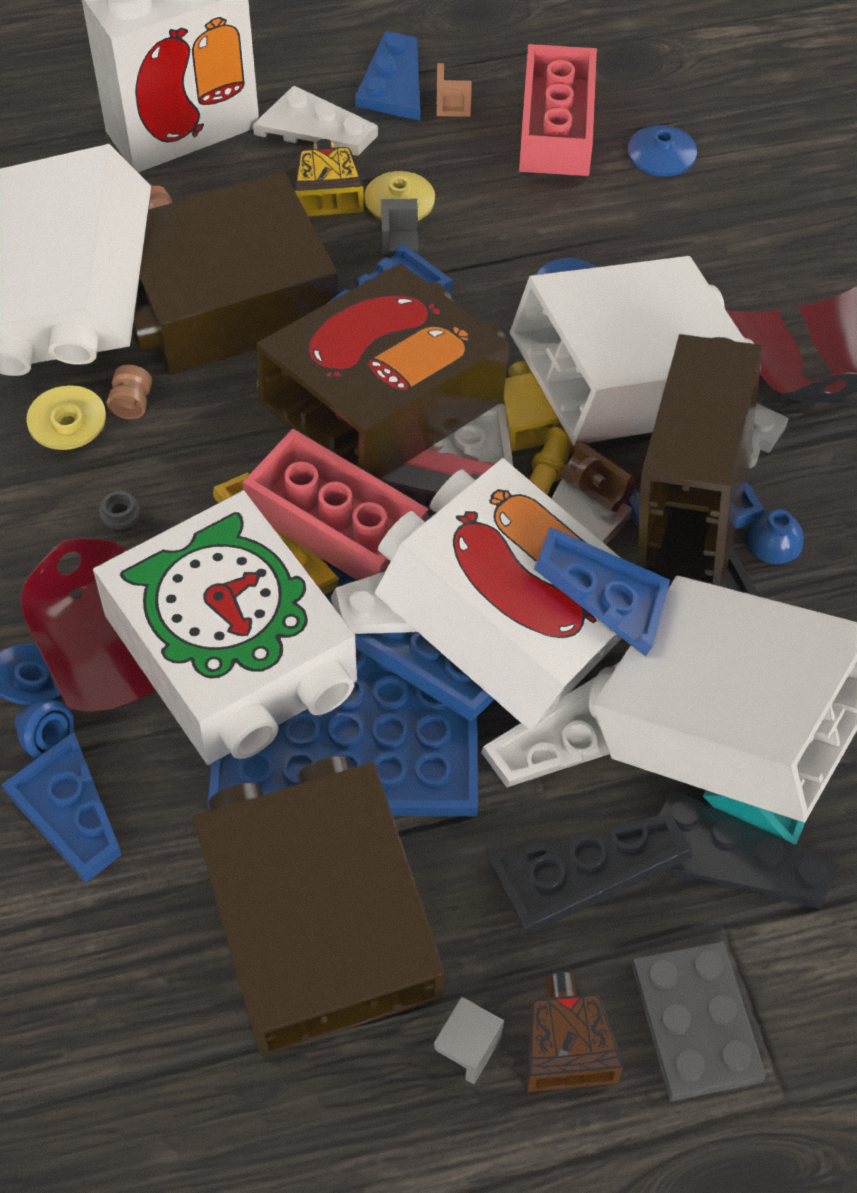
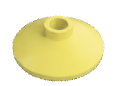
(399, 186)
(66, 417)

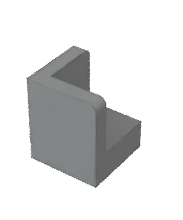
(470, 1037)

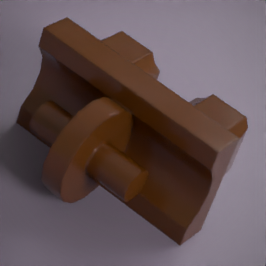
(599, 477)

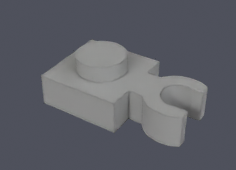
(766, 431)

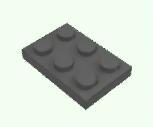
(698, 1021)

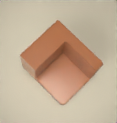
(452, 96)

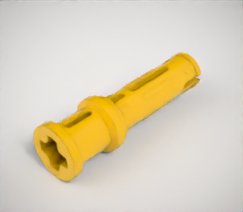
(552, 459)

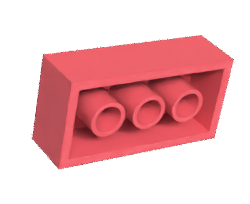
(558, 110)
(328, 504)

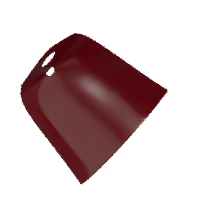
(834, 334)
(74, 634)

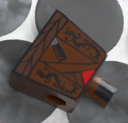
(570, 1039)

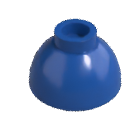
(775, 537)
(43, 726)

